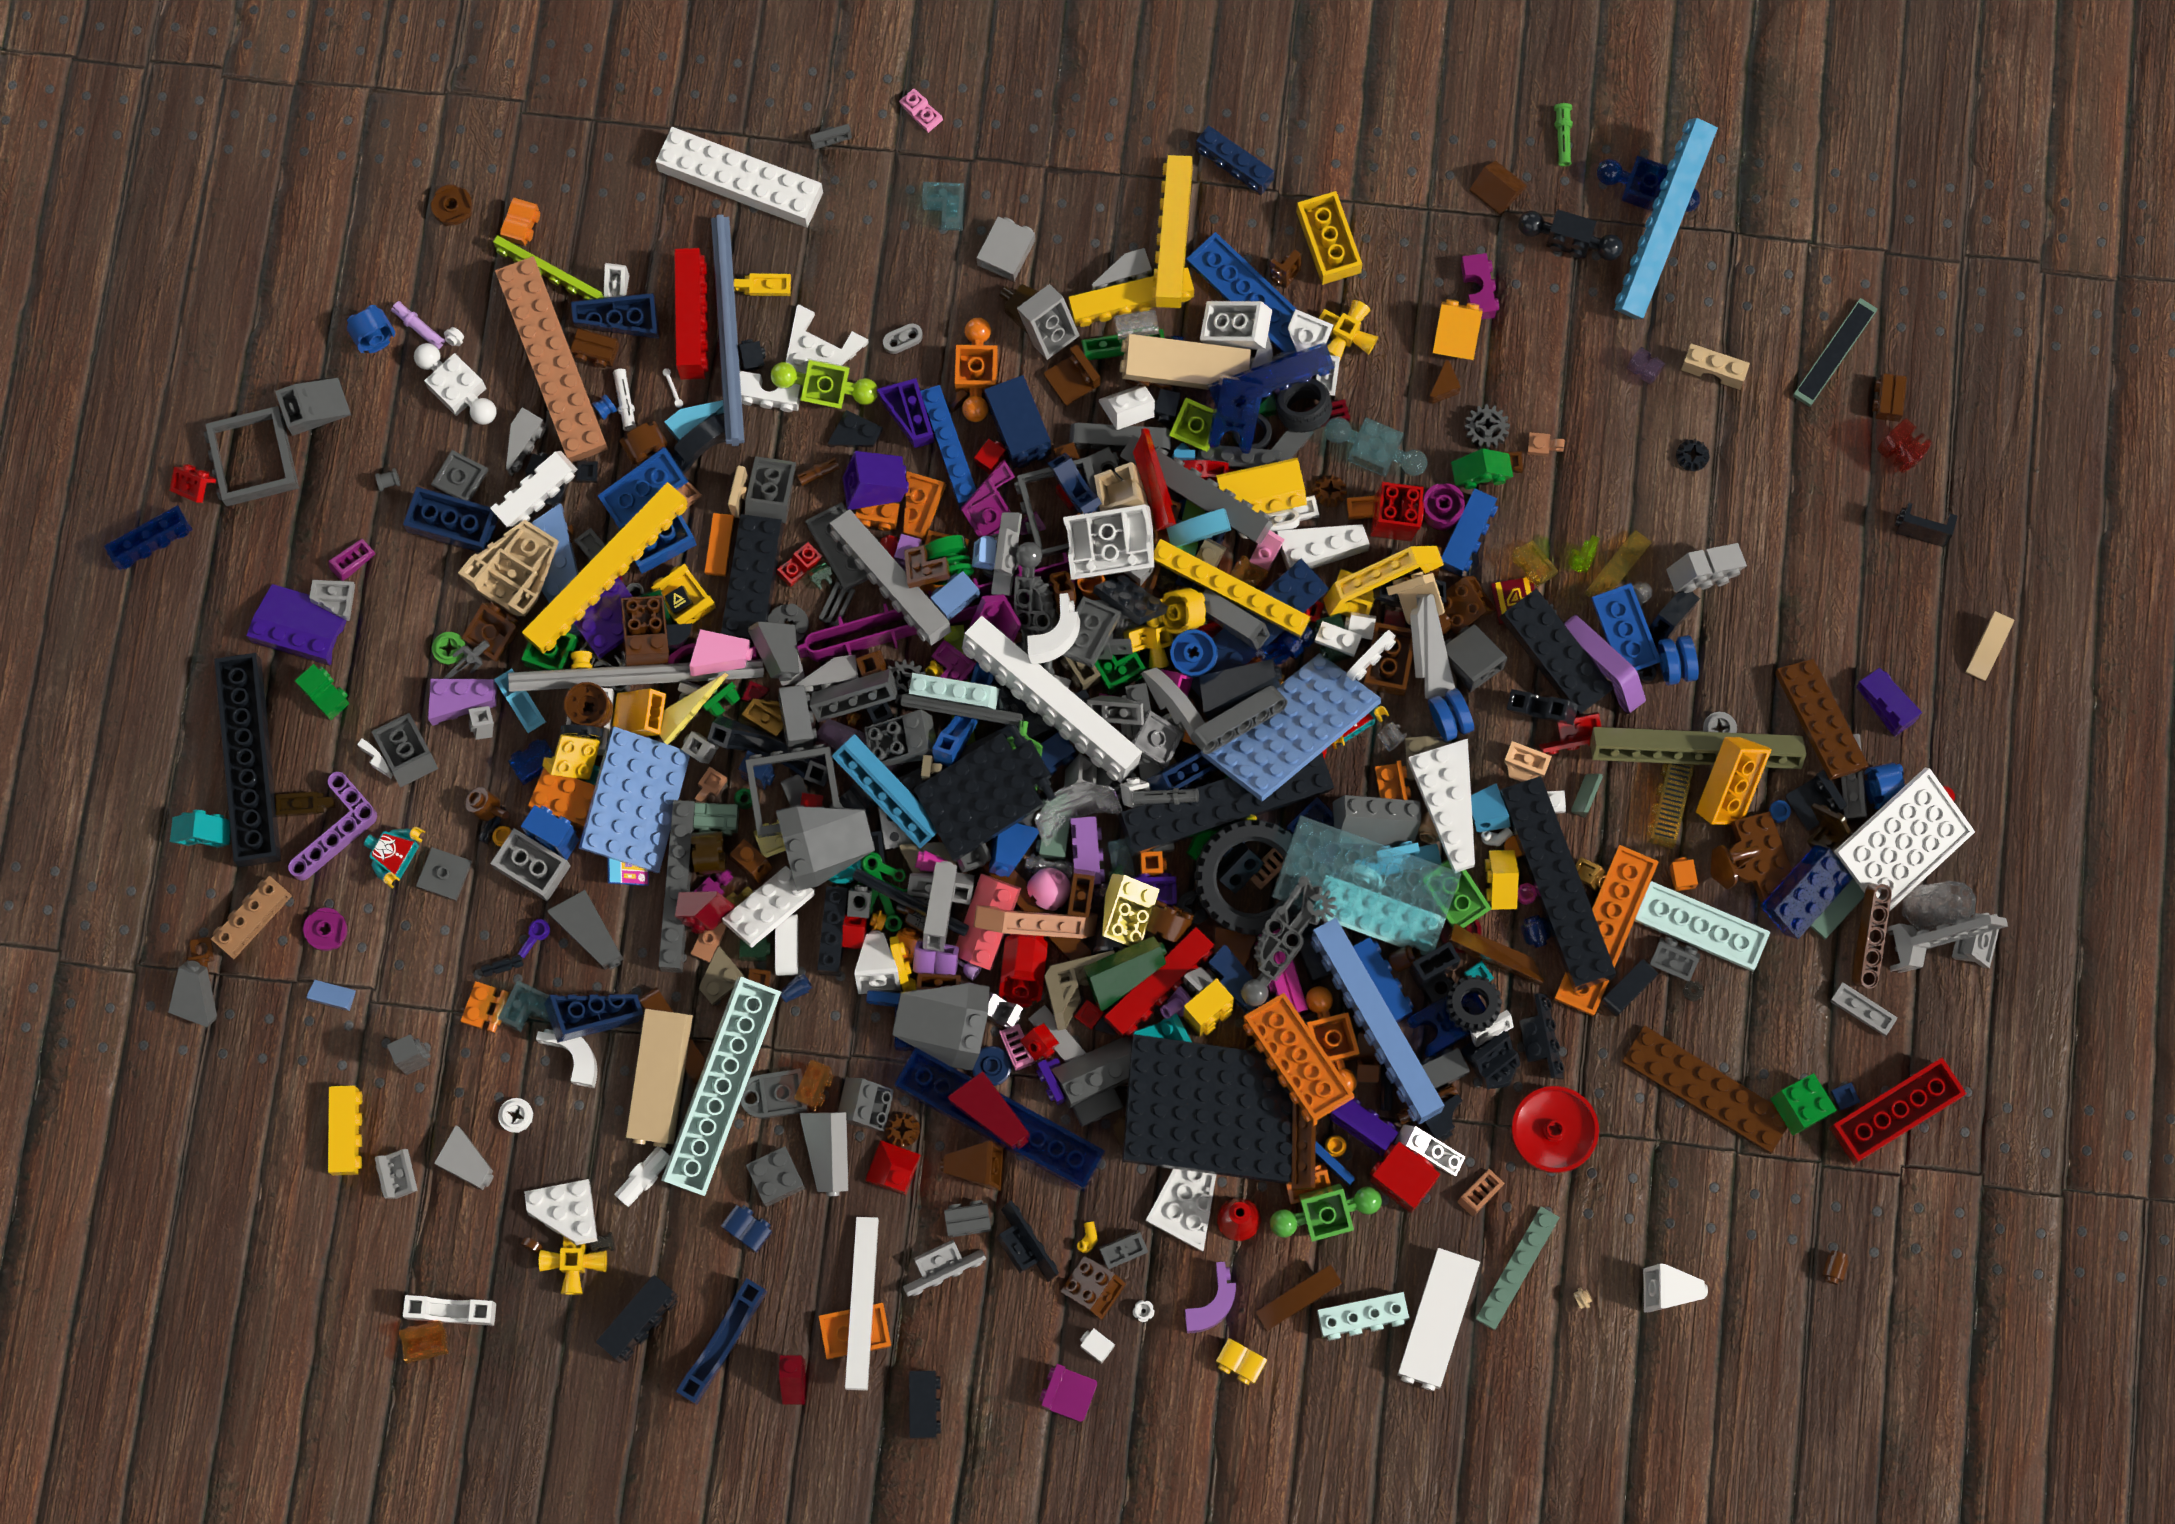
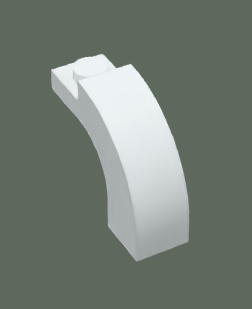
(1060, 639)
(585, 1064)

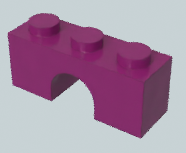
(1477, 269)

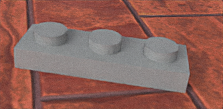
(1863, 1009)

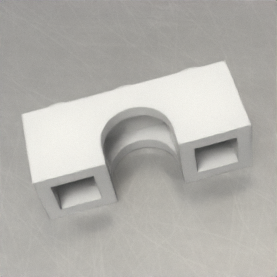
(783, 398)

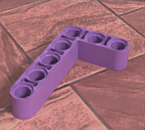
(1610, 663)
(337, 830)

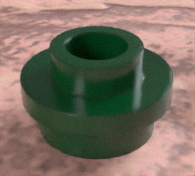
(739, 794)

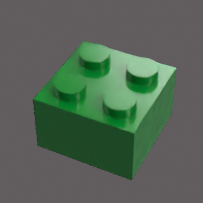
(556, 659)
(1803, 1104)

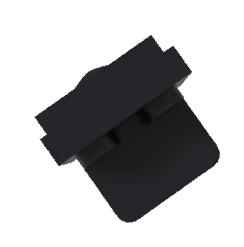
(1493, 1061)

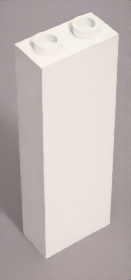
(1438, 1319)

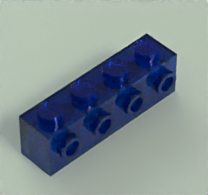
(148, 538)

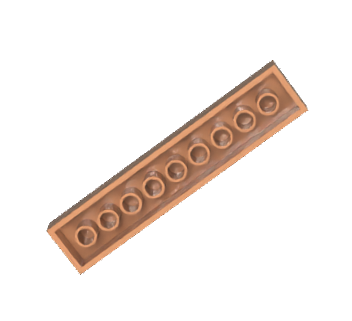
(551, 360)

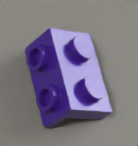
(1165, 883)
(1045, 1074)

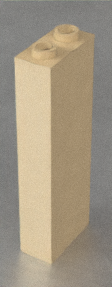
(1179, 361)
(659, 1077)

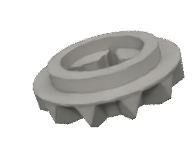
(1724, 719)

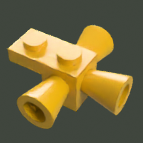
(1347, 329)
(1152, 636)
(572, 1261)

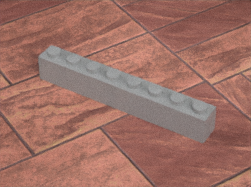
(890, 577)

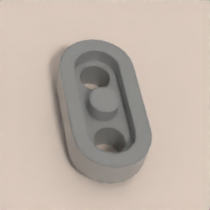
(901, 337)

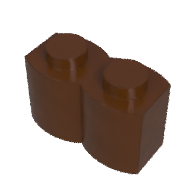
(1062, 584)

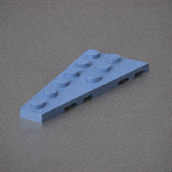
(563, 565)

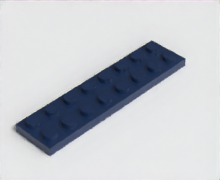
(1297, 588)

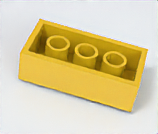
(1329, 237)

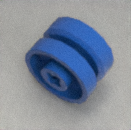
(1185, 644)
(1678, 660)
(1451, 715)

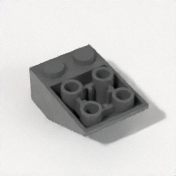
(312, 404)
(902, 738)

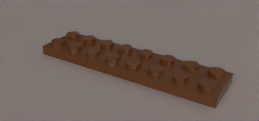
(1706, 1089)

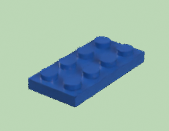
(637, 487)
(1626, 626)

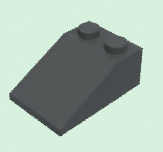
(770, 488)
(404, 750)

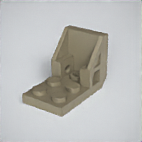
(1062, 987)

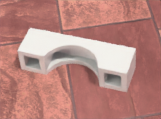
(450, 1311)

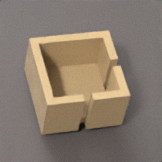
(1117, 493)

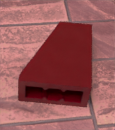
(792, 1379)

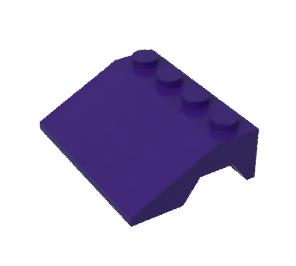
(295, 625)

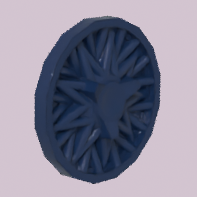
(994, 1063)

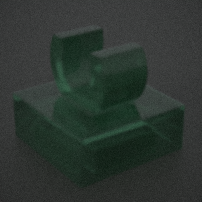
(819, 573)

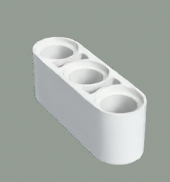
(787, 946)

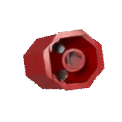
(1023, 969)

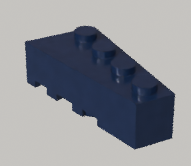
(622, 315)
(584, 1015)

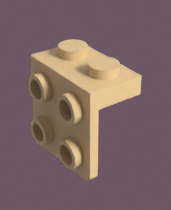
(1409, 589)

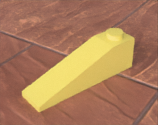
(681, 712)

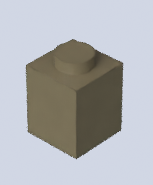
(1211, 552)

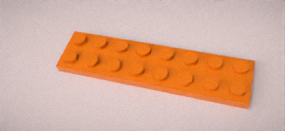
(1615, 913)

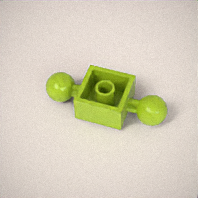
(824, 383)

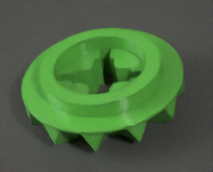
(442, 642)

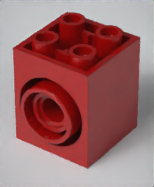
(1397, 511)
(1404, 1176)

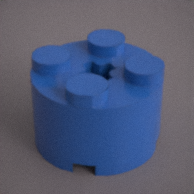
(370, 329)
(1883, 783)

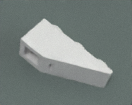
(1431, 1148)

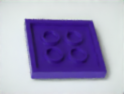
(603, 621)

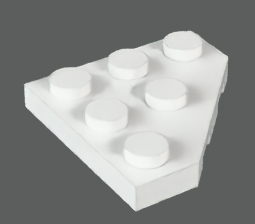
(565, 1210)

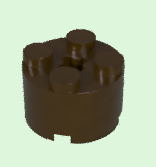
(708, 852)

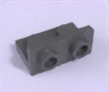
(1675, 958)

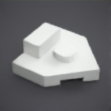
(1308, 330)

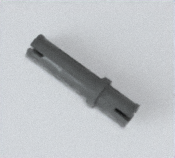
(1166, 796)

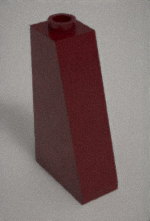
(988, 1108)

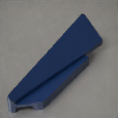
(1231, 975)

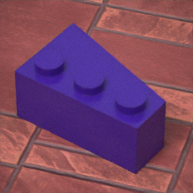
(908, 410)
(1888, 701)

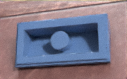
(331, 995)

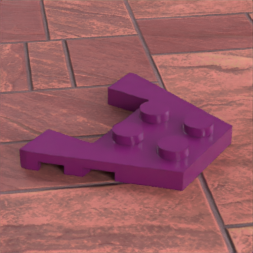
(987, 505)

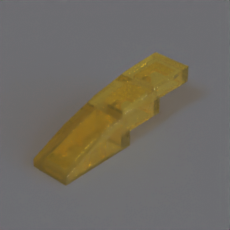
(1619, 565)

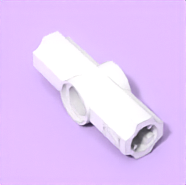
(642, 1176)

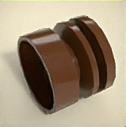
(588, 694)

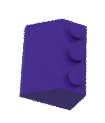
(1365, 1126)

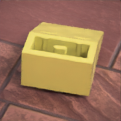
(1127, 909)

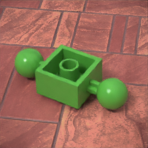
(1326, 1212)

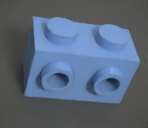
(955, 595)

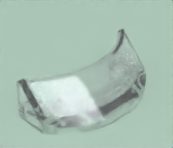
(1075, 802)

